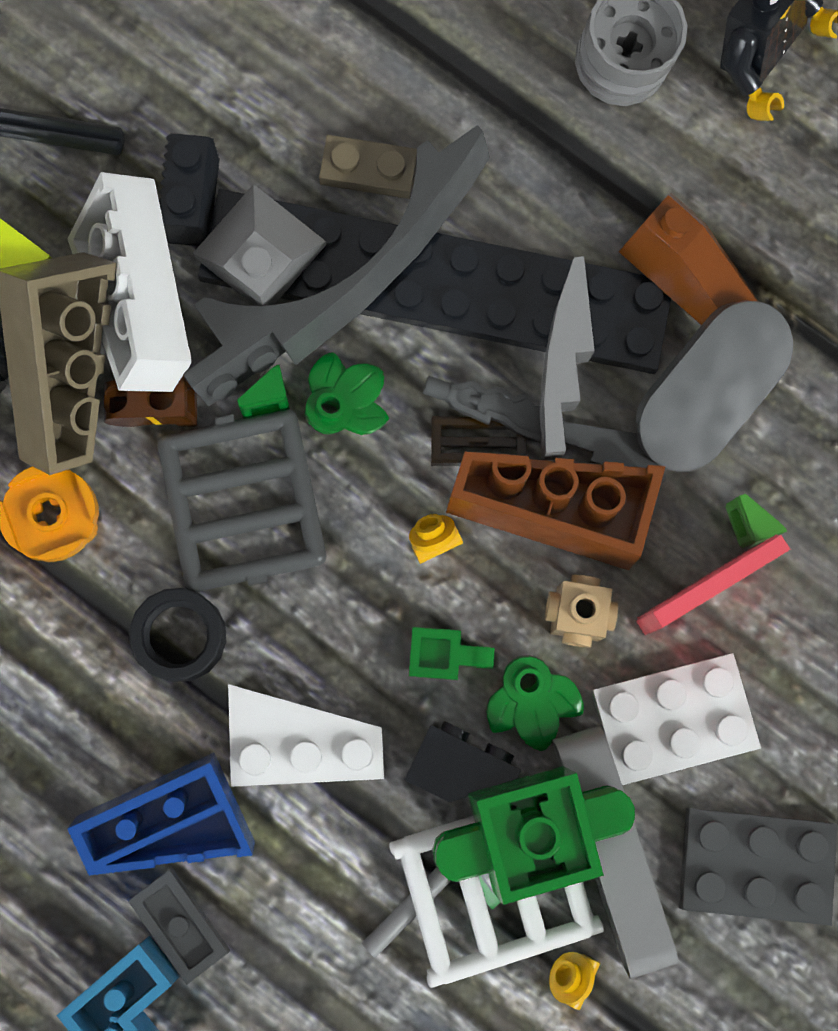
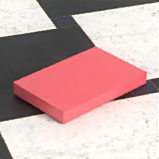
(712, 584)

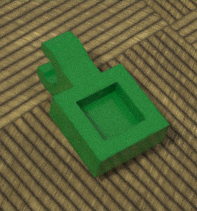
(440, 653)

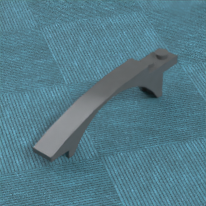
(260, 334)

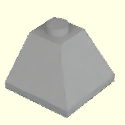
(259, 248)

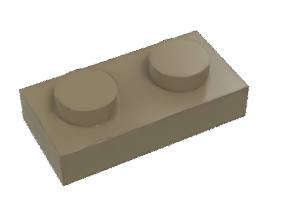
(368, 166)

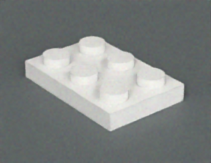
(676, 719)

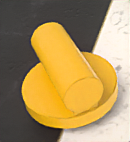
(433, 536)
(573, 978)

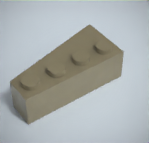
(53, 355)

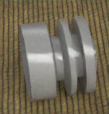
(645, 29)

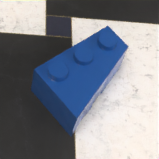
(163, 822)

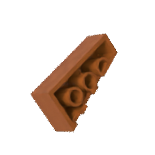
(561, 503)

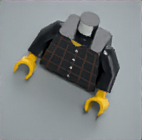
(759, 37)

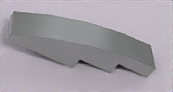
(568, 344)

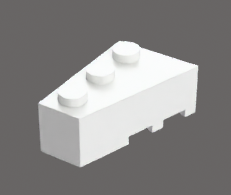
(297, 744)

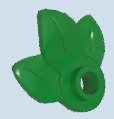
(350, 392)
(536, 709)

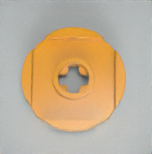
(72, 527)

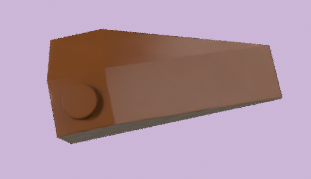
(685, 260)

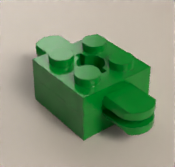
(534, 834)

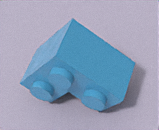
(123, 993)

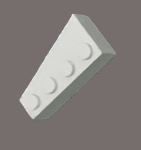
(146, 323)

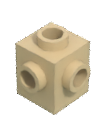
(567, 622)

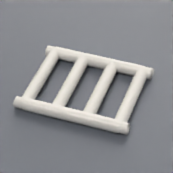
(490, 953)

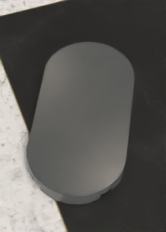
(714, 385)

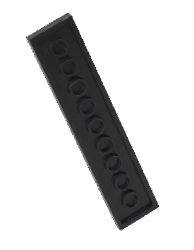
(478, 288)

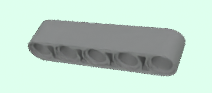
(627, 881)

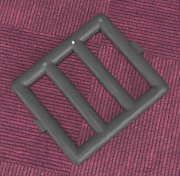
(292, 465)

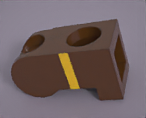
(150, 407)

